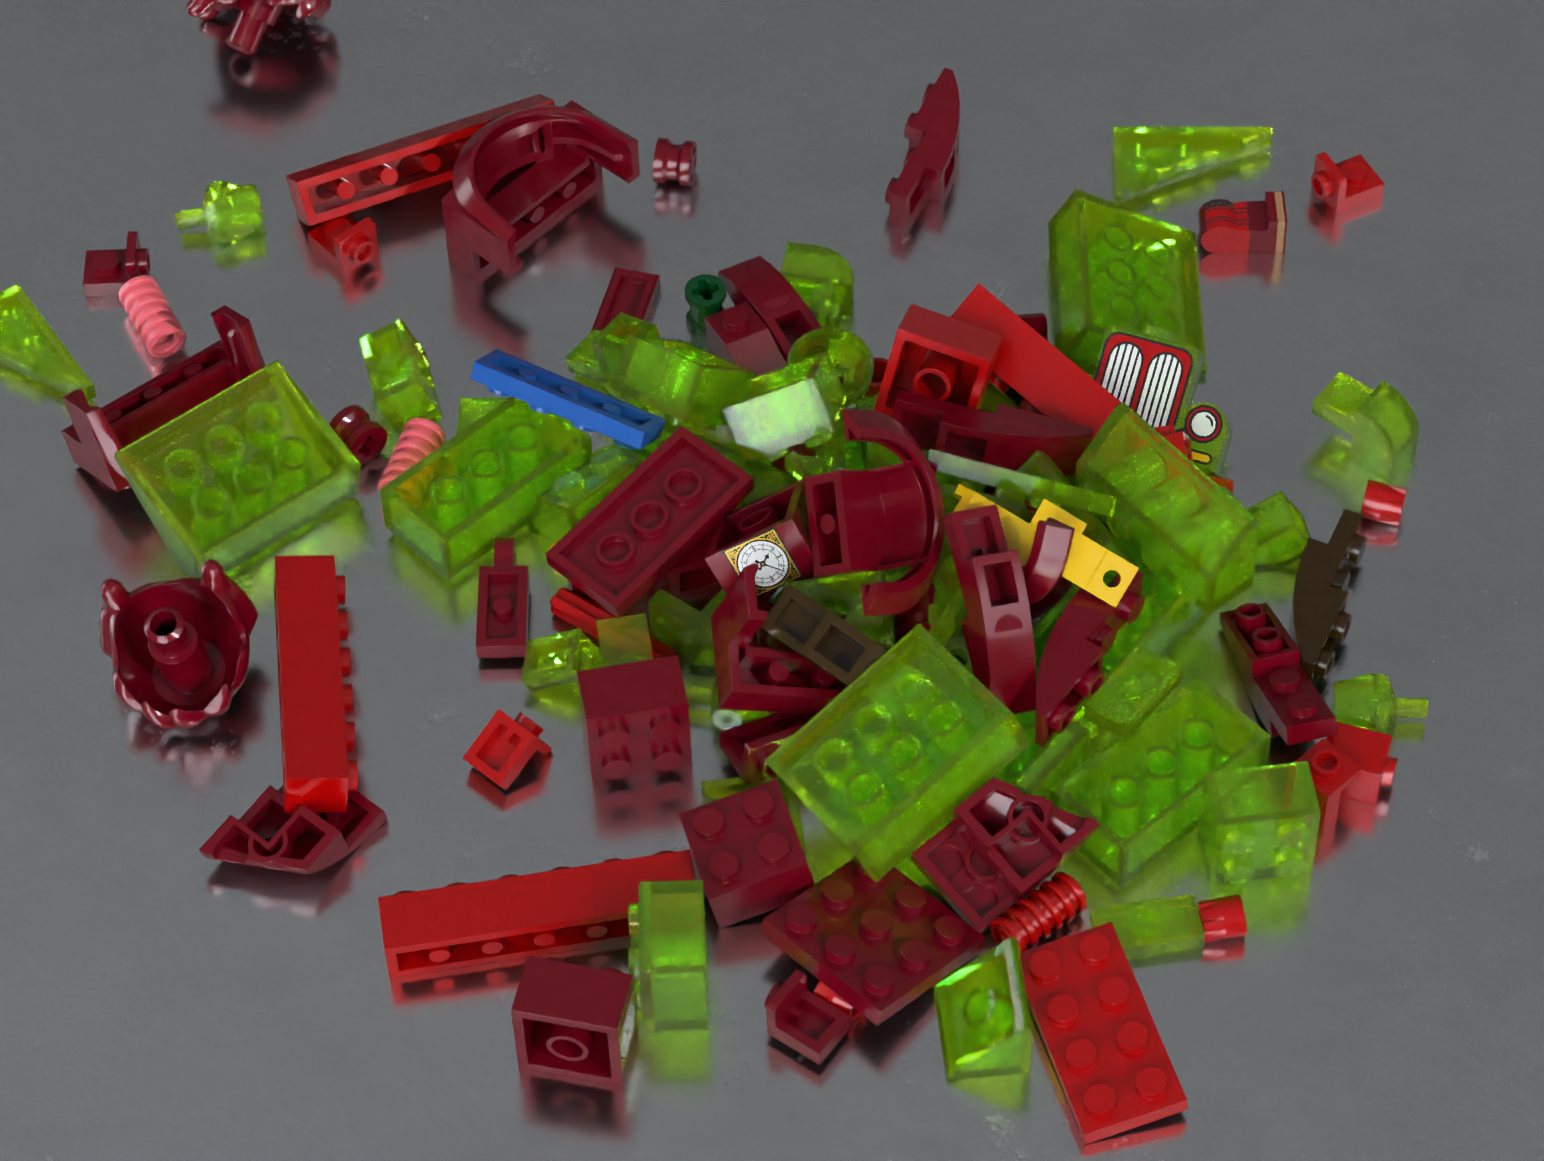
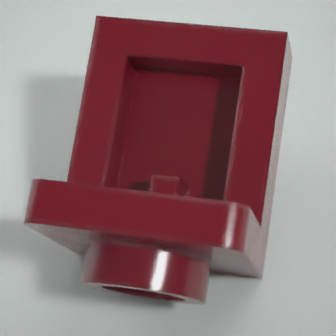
(804, 1018)

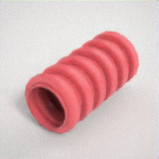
(152, 316)
(414, 443)

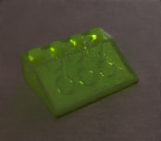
(1120, 272)
(239, 471)
(898, 751)

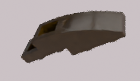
(1321, 594)
(821, 637)

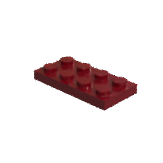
(650, 521)

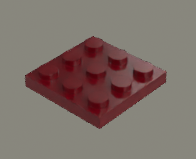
(872, 939)

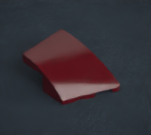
(293, 841)
(999, 850)

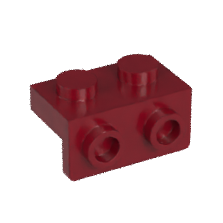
(753, 742)

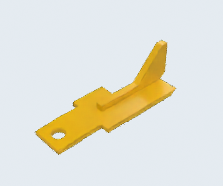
(1086, 558)

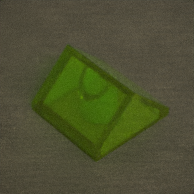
(986, 1016)

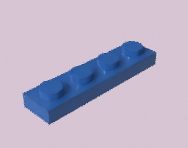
(558, 395)

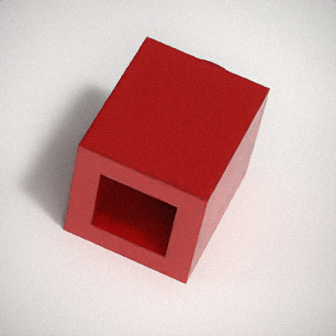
(1372, 753)

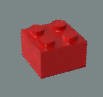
(938, 360)

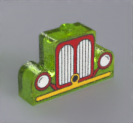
(1159, 384)

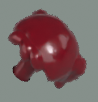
(255, 17)
(178, 645)

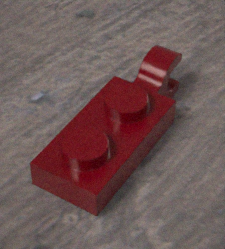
(502, 604)

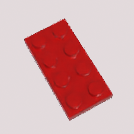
(1100, 1033)

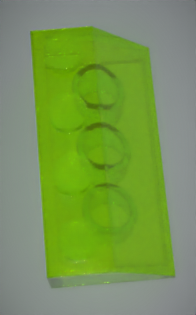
(1170, 511)

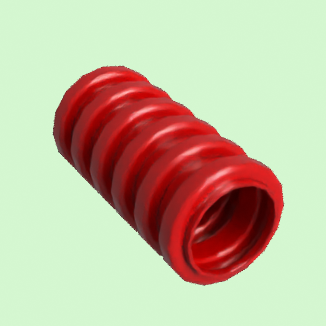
(1041, 912)

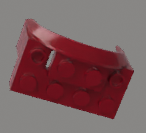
(577, 146)
(106, 430)
(762, 672)

